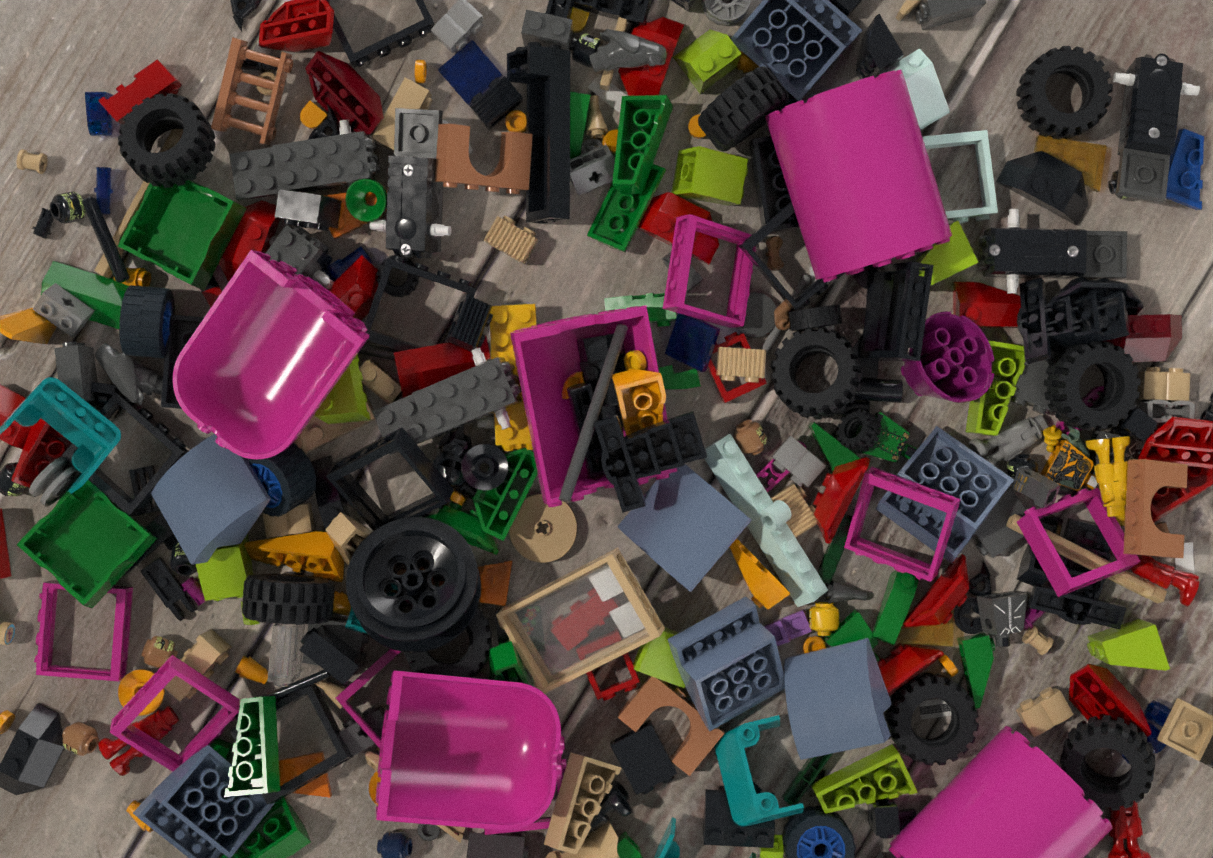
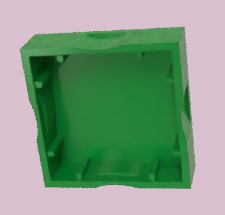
(183, 230)
(87, 543)

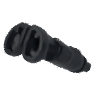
(614, 801)

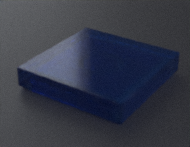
(469, 72)
(692, 342)

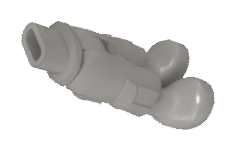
(1010, 440)

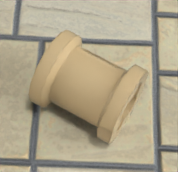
(31, 161)
(1037, 640)

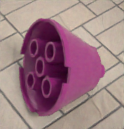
(952, 361)

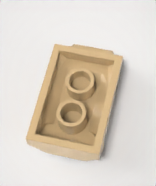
(597, 844)

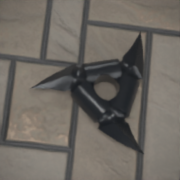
(239, 14)
(330, 122)
(983, 577)

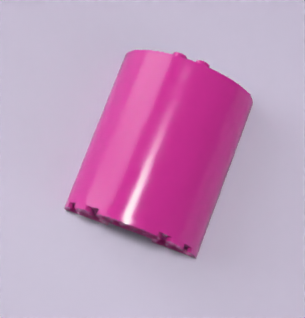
(859, 176)
(544, 361)
(1005, 806)

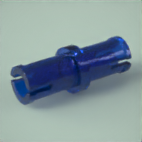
(103, 189)

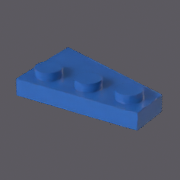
(1185, 170)

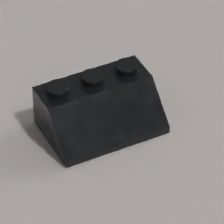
(877, 50)
(722, 831)

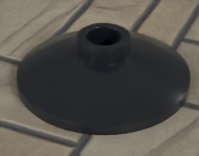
(484, 454)

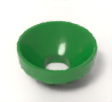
(356, 200)

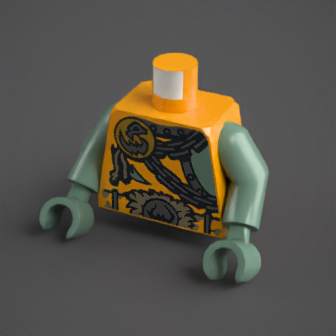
(1070, 464)

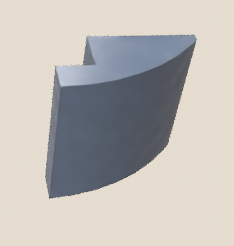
(796, 40)
(956, 471)
(210, 499)
(684, 525)
(728, 663)
(836, 699)
(194, 813)

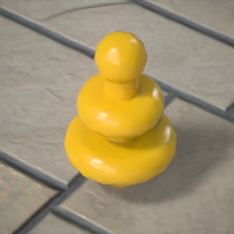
(1052, 437)

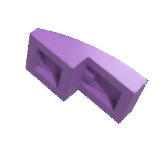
(789, 627)

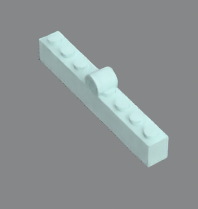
(767, 522)

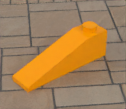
(26, 326)
(639, 398)
(304, 551)
(760, 581)

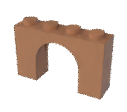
(455, 168)
(1141, 534)
(658, 693)

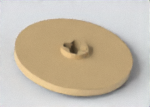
(542, 546)

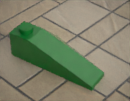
(276, 835)

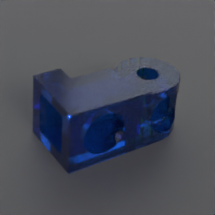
(98, 118)

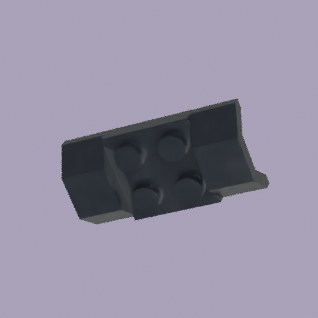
(592, 358)

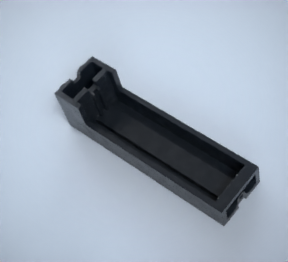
(548, 119)

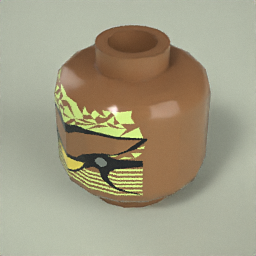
(750, 437)
(158, 651)
(80, 738)

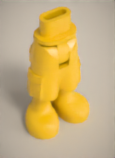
(1111, 477)

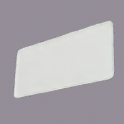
(612, 96)

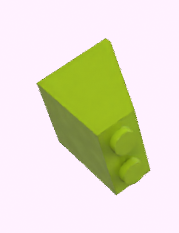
(708, 59)
(710, 176)
(950, 256)
(225, 572)
(1132, 646)
(657, 659)

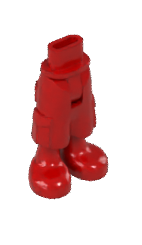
(1164, 575)
(155, 725)
(1127, 825)

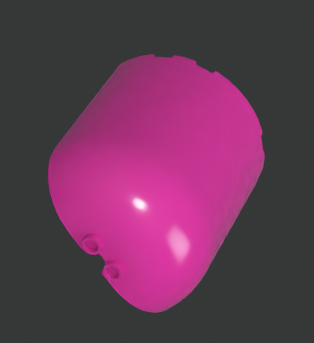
(265, 357)
(467, 752)

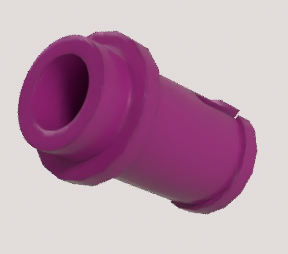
(194, 590)
(1031, 617)

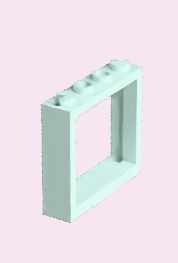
(985, 171)

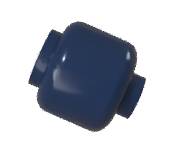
(395, 845)

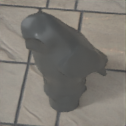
(626, 52)
(129, 374)

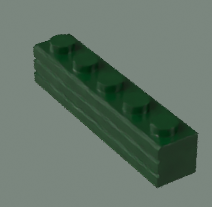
(834, 551)
(804, 779)

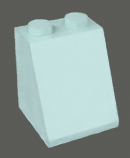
(923, 87)

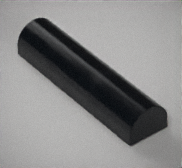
(580, 399)

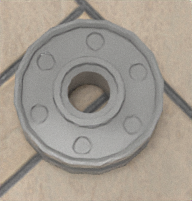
(724, 13)
(54, 481)

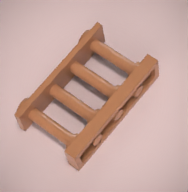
(229, 97)

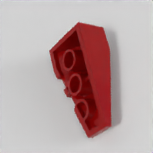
(985, 305)

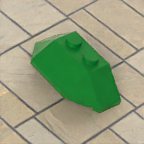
(501, 505)
(467, 525)

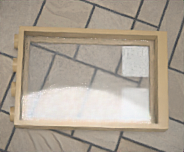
(580, 621)

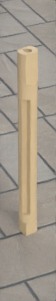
(103, 267)
(1094, 561)

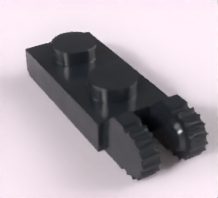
(167, 587)

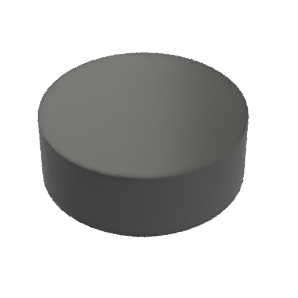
(428, 832)

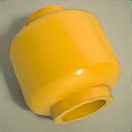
(824, 618)

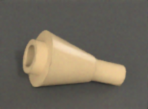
(596, 124)
(332, 690)

